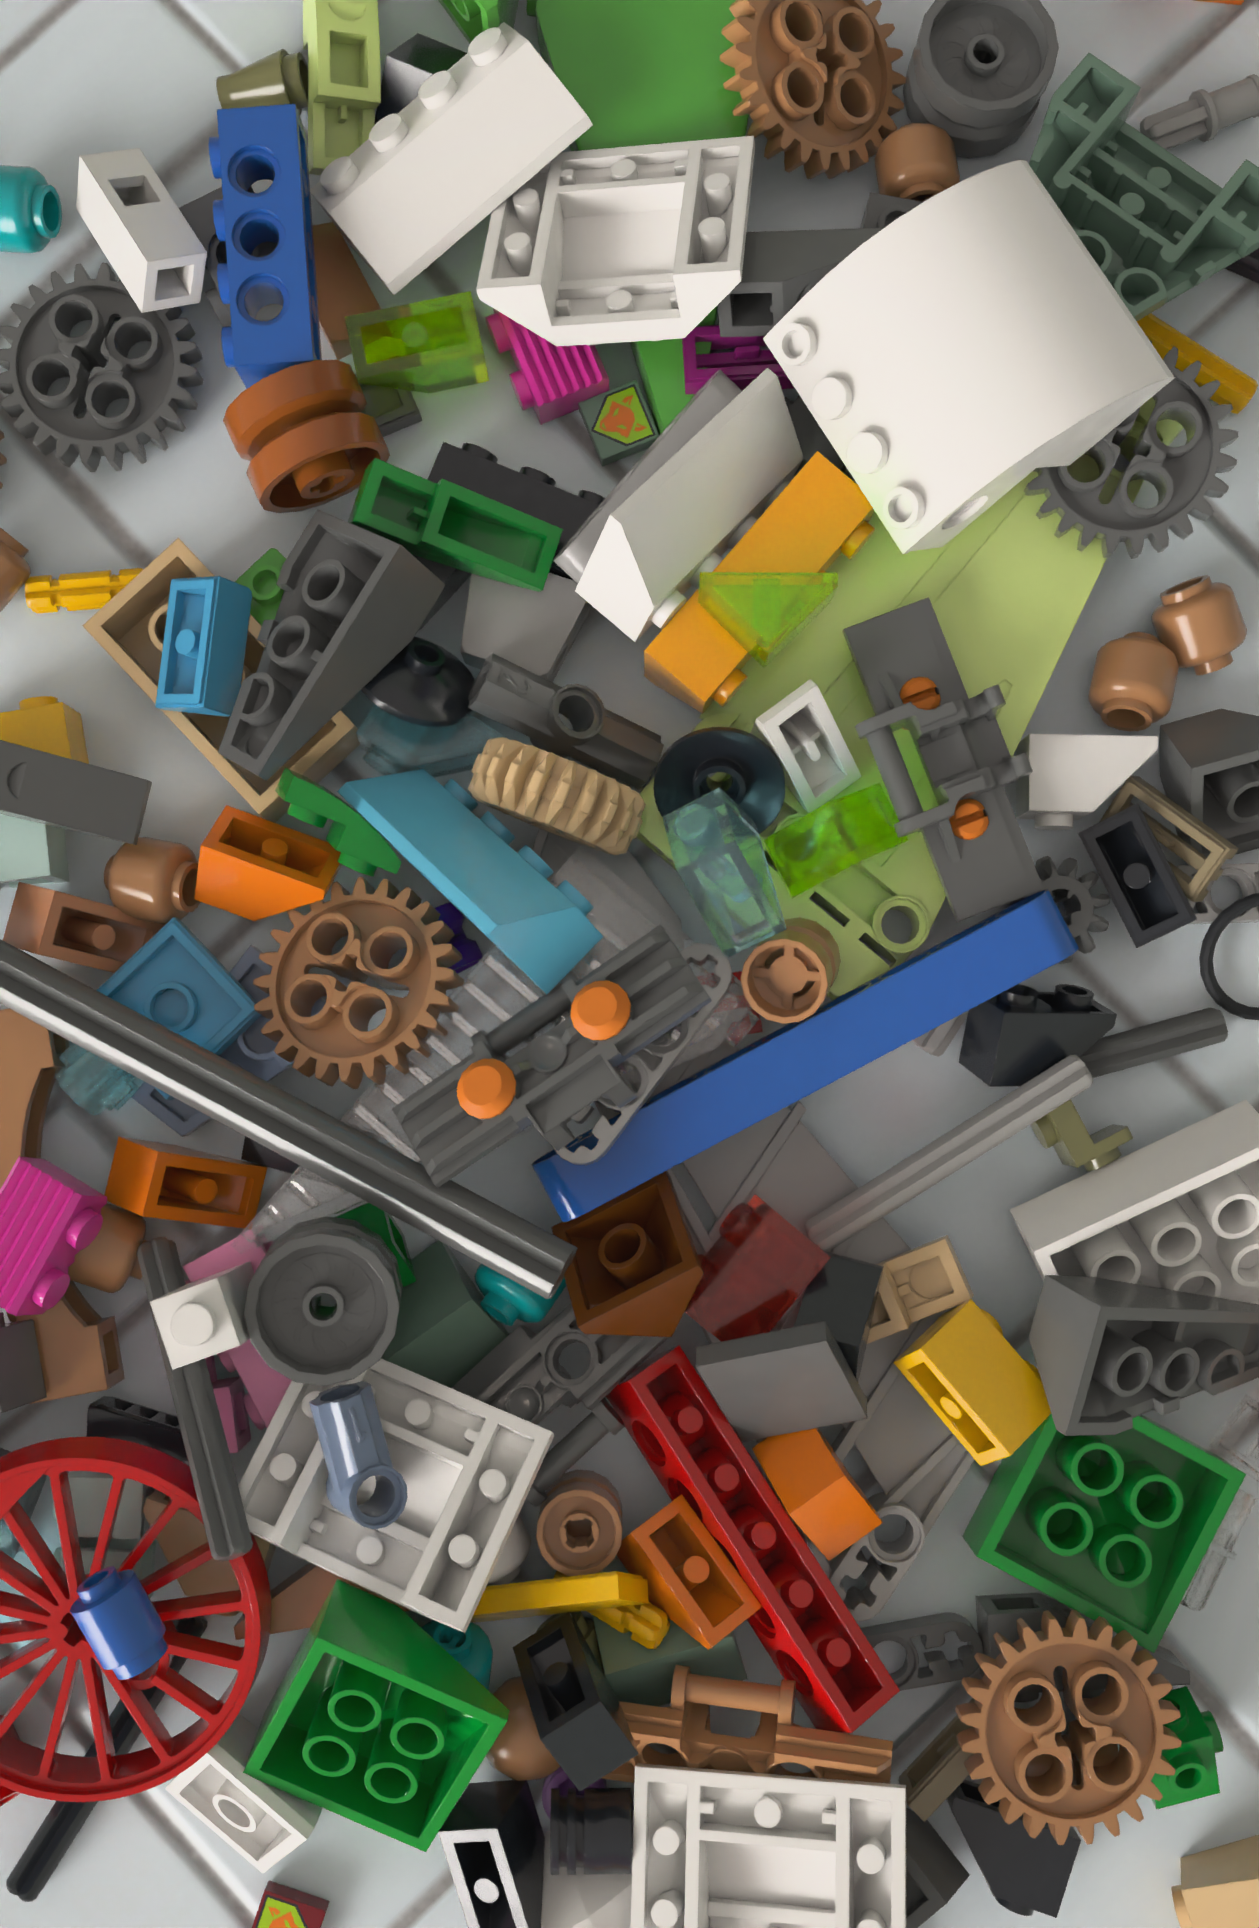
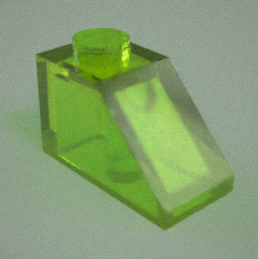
(419, 345)

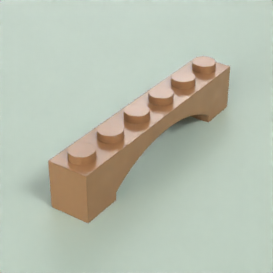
(74, 1343)

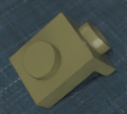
(1072, 1142)

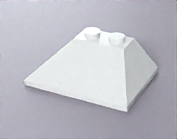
(621, 241)
(463, 1478)
(766, 1851)

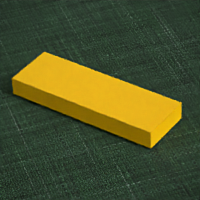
(561, 1596)

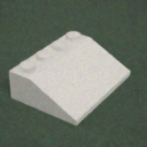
(1162, 1215)

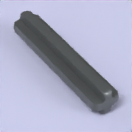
(1155, 1041)

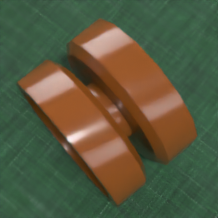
(304, 435)

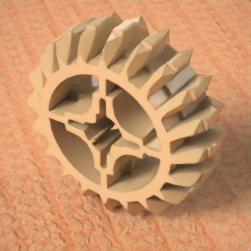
(557, 795)

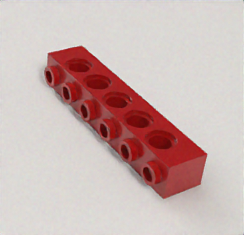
(801, 1613)

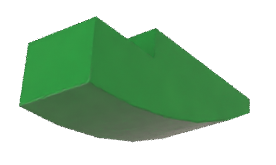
(455, 526)

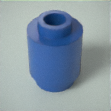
(119, 1622)

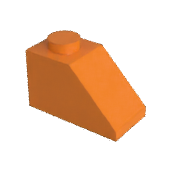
(262, 866)
(183, 1184)
(688, 1574)

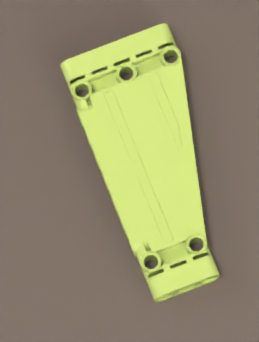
(1006, 610)

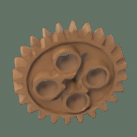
(814, 80)
(338, 1036)
(1124, 1714)

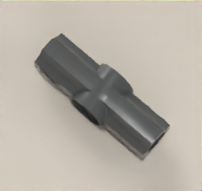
(533, 708)

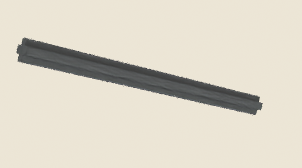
(283, 1123)

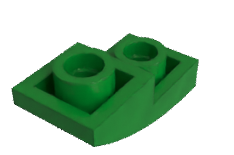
(350, 834)

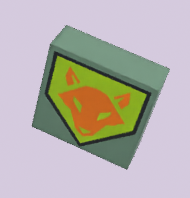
(618, 423)

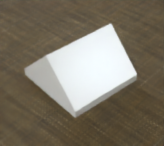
(243, 1811)

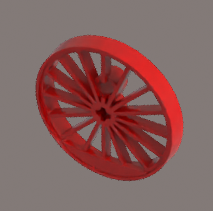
(49, 1621)

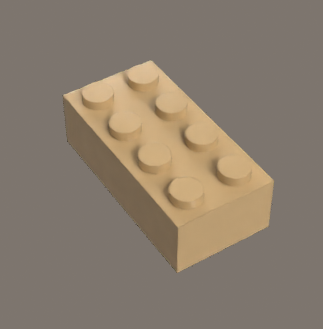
(133, 635)

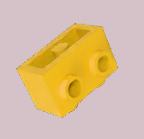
(976, 1382)

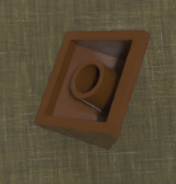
(632, 1263)

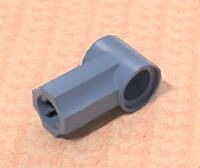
(355, 1451)

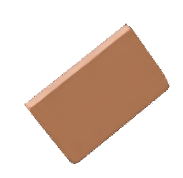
(340, 287)

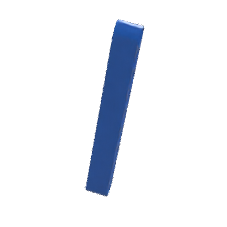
(814, 1052)

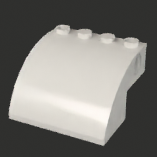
(965, 354)

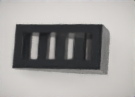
(135, 1423)

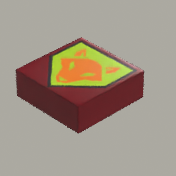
(289, 1908)

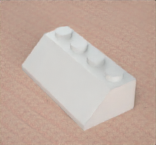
(450, 156)
(693, 510)

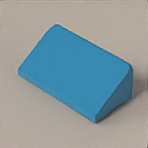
(203, 645)

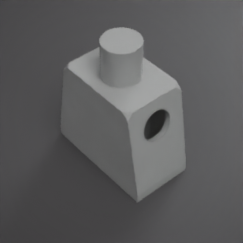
(522, 623)

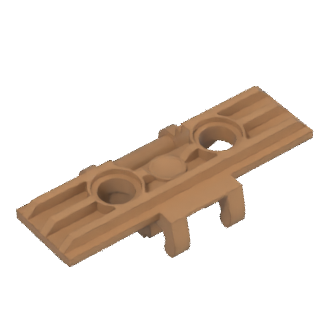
(776, 1741)

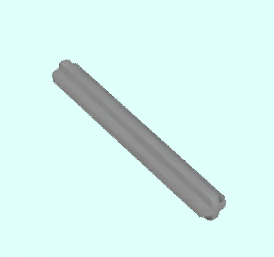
(949, 1153)

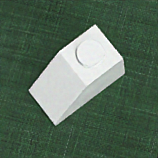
(1075, 774)

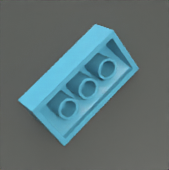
(479, 872)

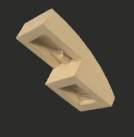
(918, 1287)

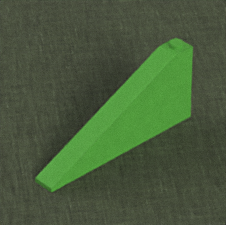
(645, 79)

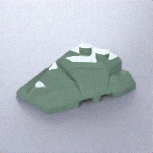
(1133, 203)

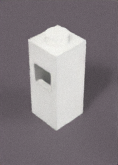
(140, 229)
(204, 1316)

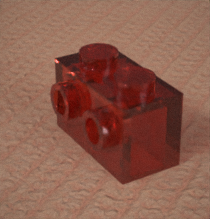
(753, 1272)

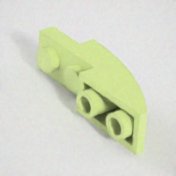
(341, 76)

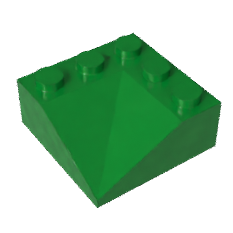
(1106, 1520)
(376, 1721)

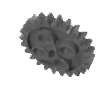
(45, 351)
(1178, 473)

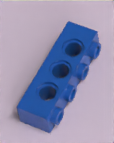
(251, 148)

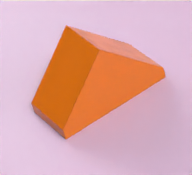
(817, 1490)

